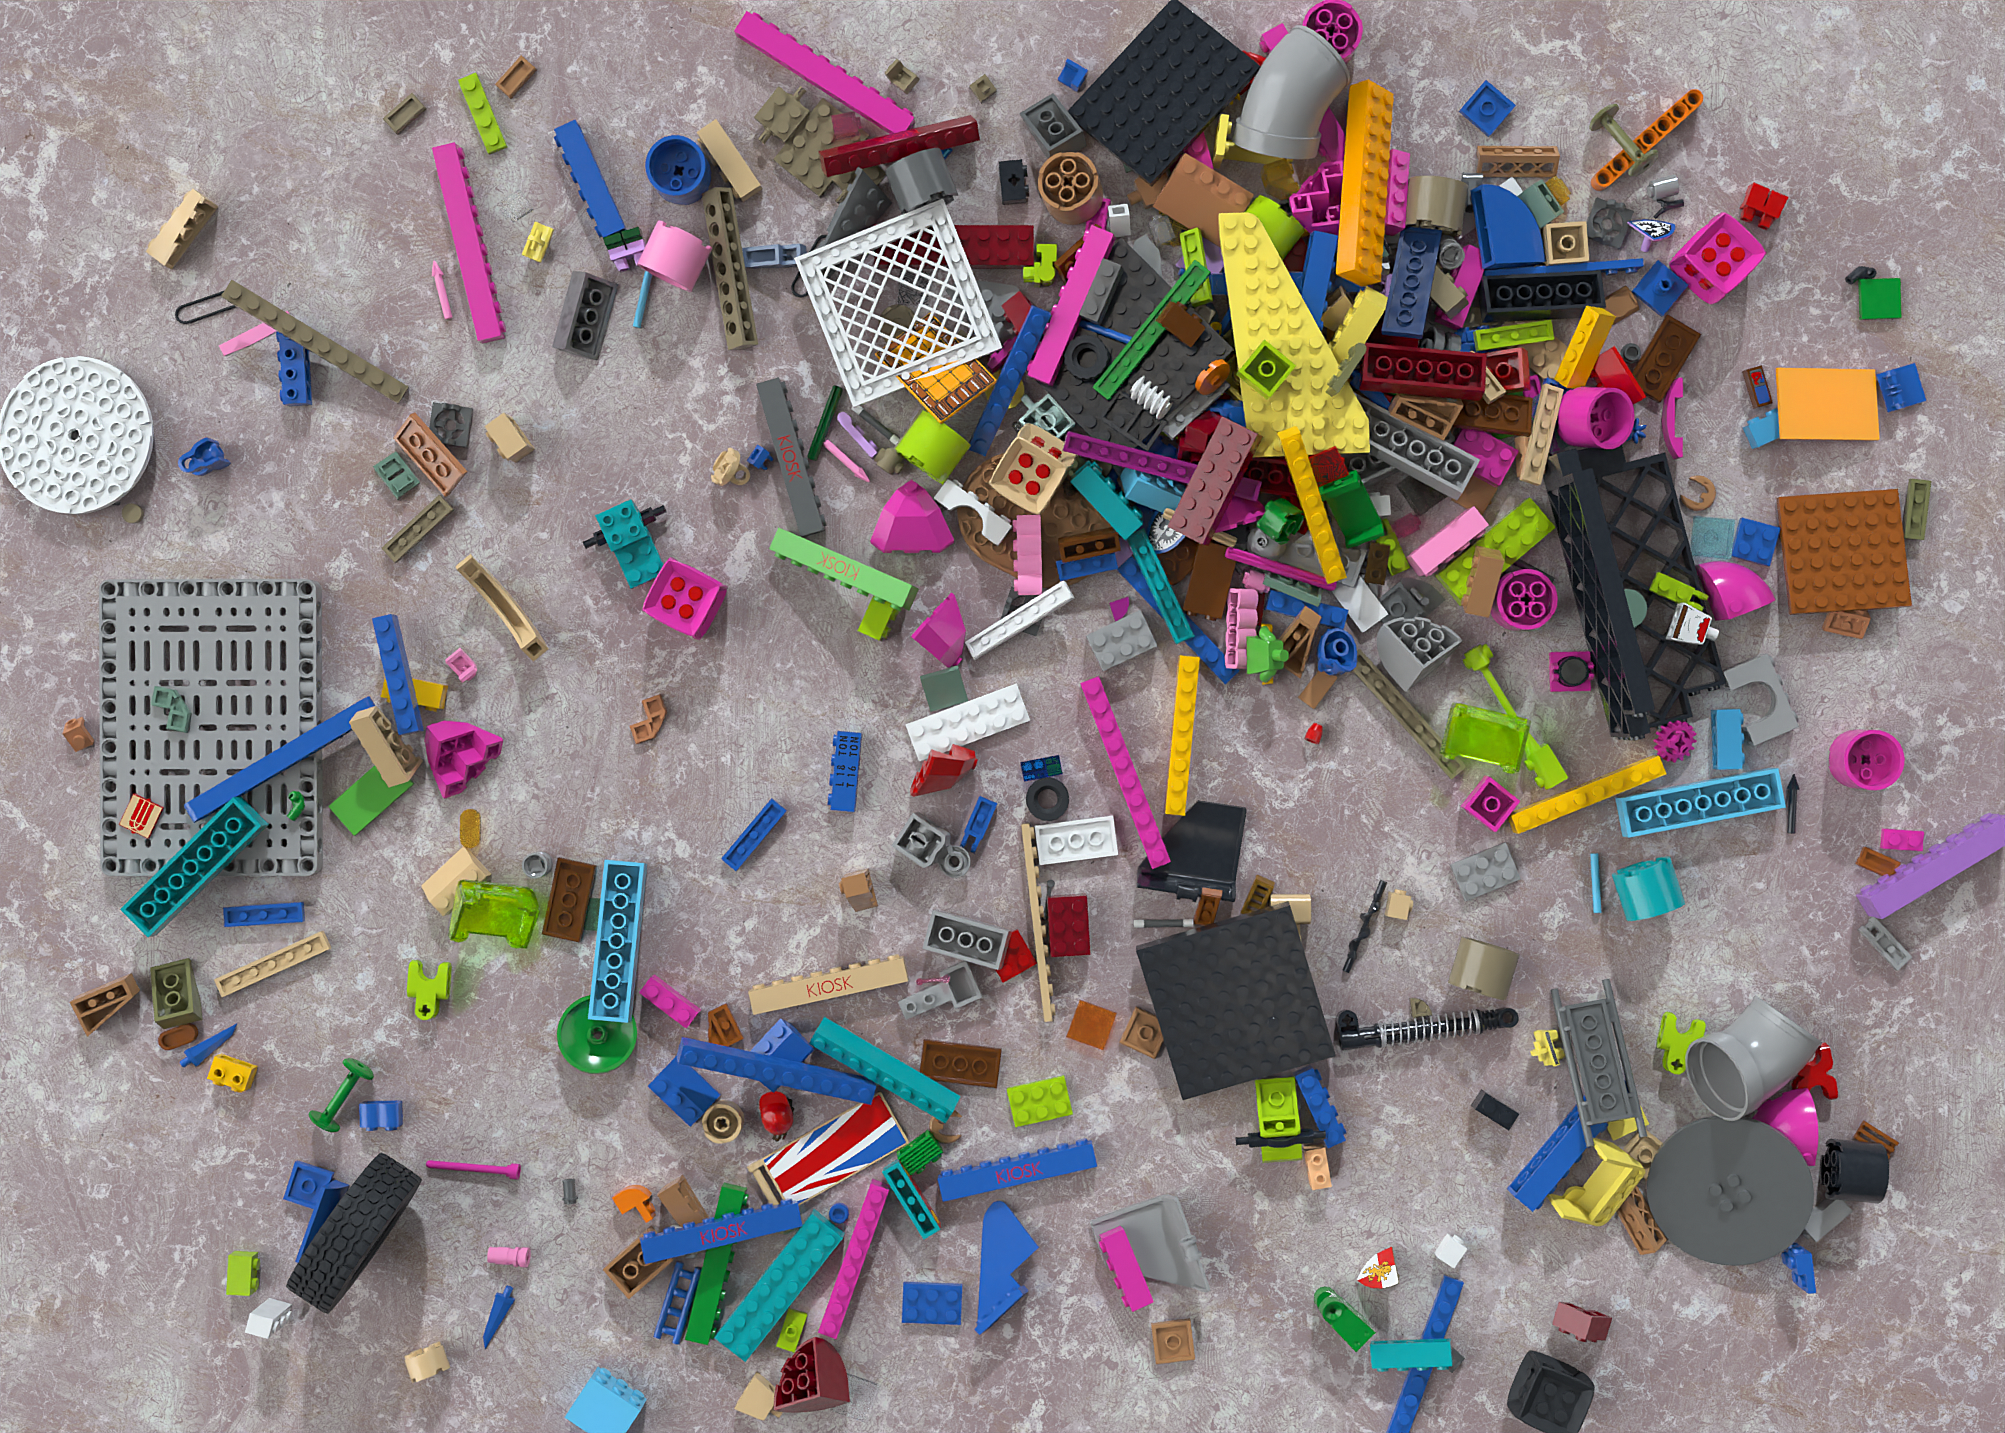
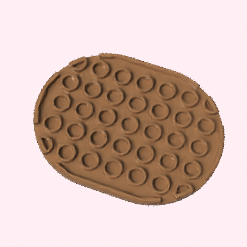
(1060, 519)

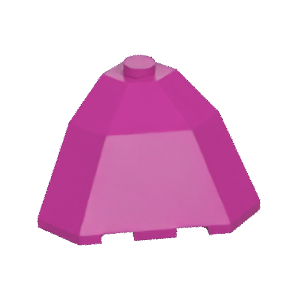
(1319, 199)
(1241, 512)
(911, 523)
(943, 633)
(458, 753)

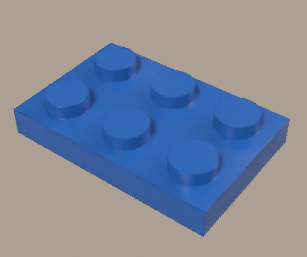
(932, 1303)

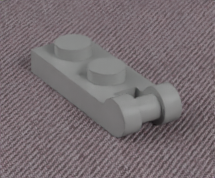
(1885, 943)

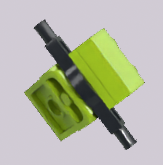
(1279, 1122)

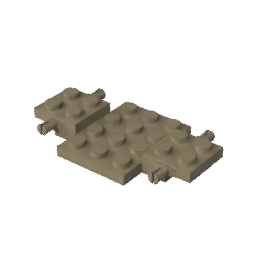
(806, 135)

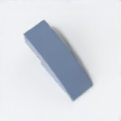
(773, 255)

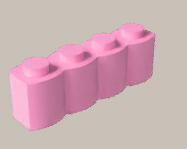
(1029, 555)
(1241, 622)

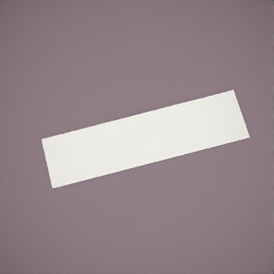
(1360, 600)

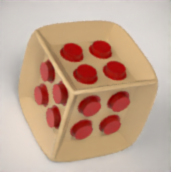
(1032, 469)

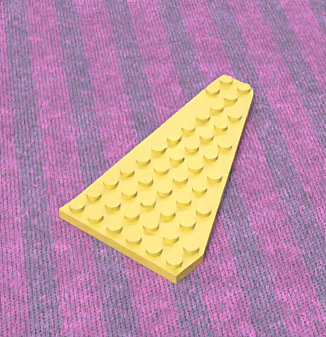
(1271, 309)

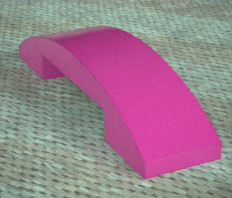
(1673, 443)

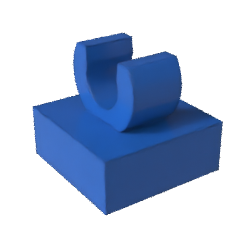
(758, 457)

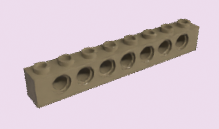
(729, 268)

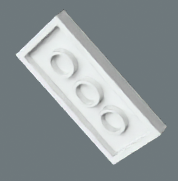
(1076, 840)

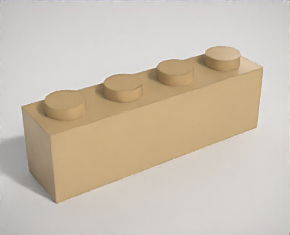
(729, 160)

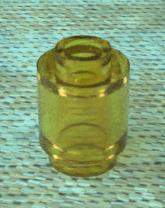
(1559, 190)

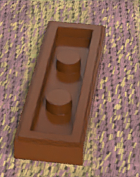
(1207, 906)

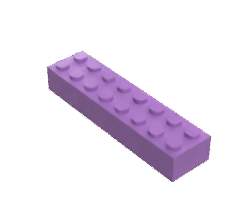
(1934, 867)

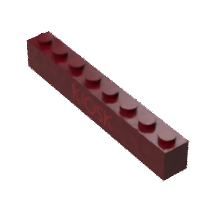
(898, 145)

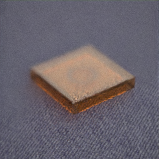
(1091, 1024)

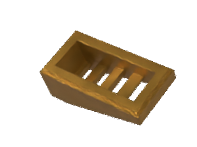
(1259, 880)

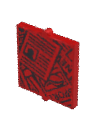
(1328, 466)

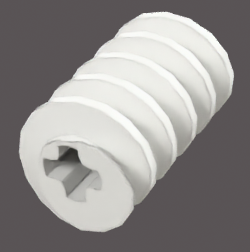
(1150, 398)

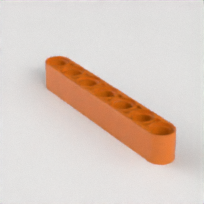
(1653, 133)

